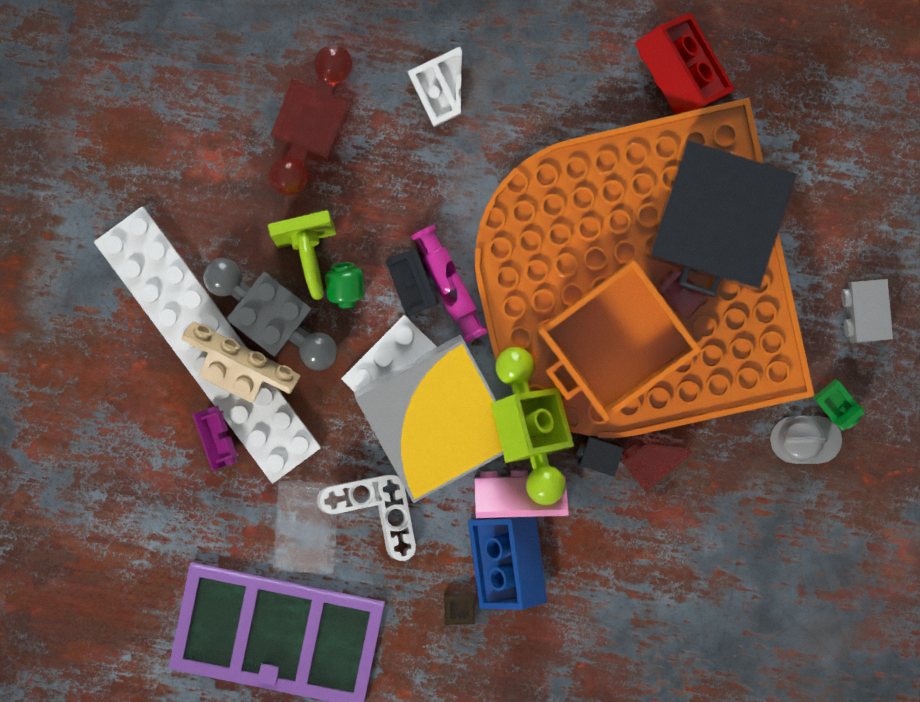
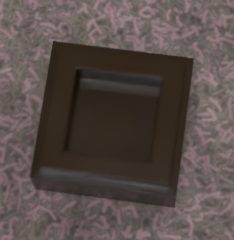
(459, 608)

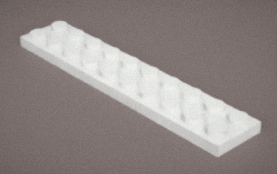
(175, 300)

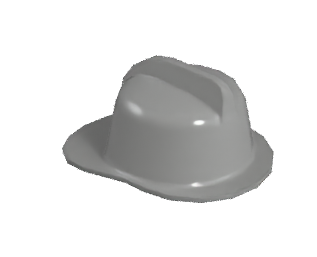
(806, 439)

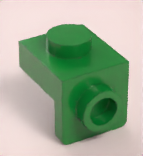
(839, 405)

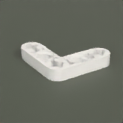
(376, 497)

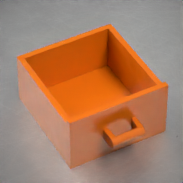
(617, 341)

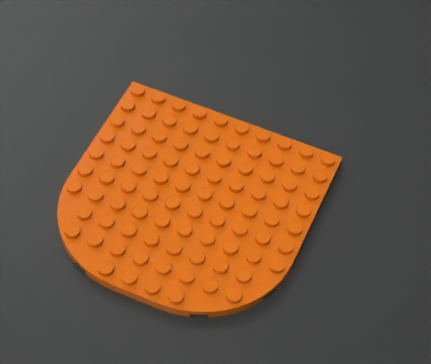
(587, 212)

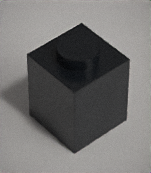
(599, 455)

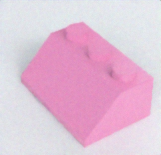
(509, 497)

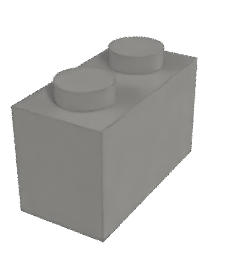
(867, 311)

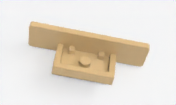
(236, 366)

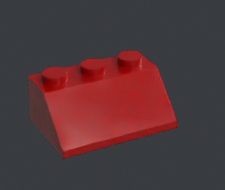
(684, 65)

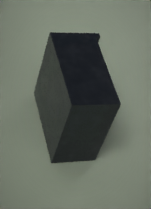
(721, 217)

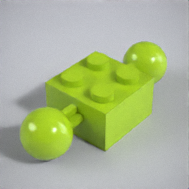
(531, 425)

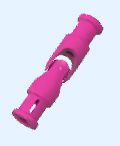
(446, 279)

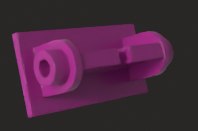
(214, 438)

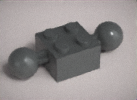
(270, 314)

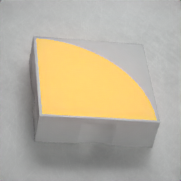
(433, 418)

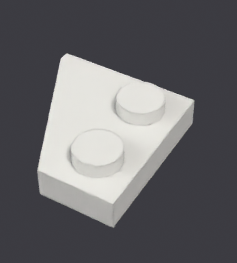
(440, 86)

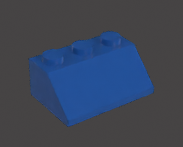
(507, 562)

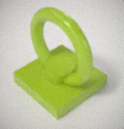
(303, 235)

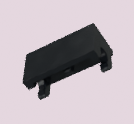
(411, 282)

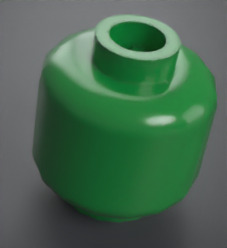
(344, 284)

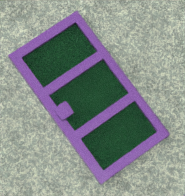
(276, 634)

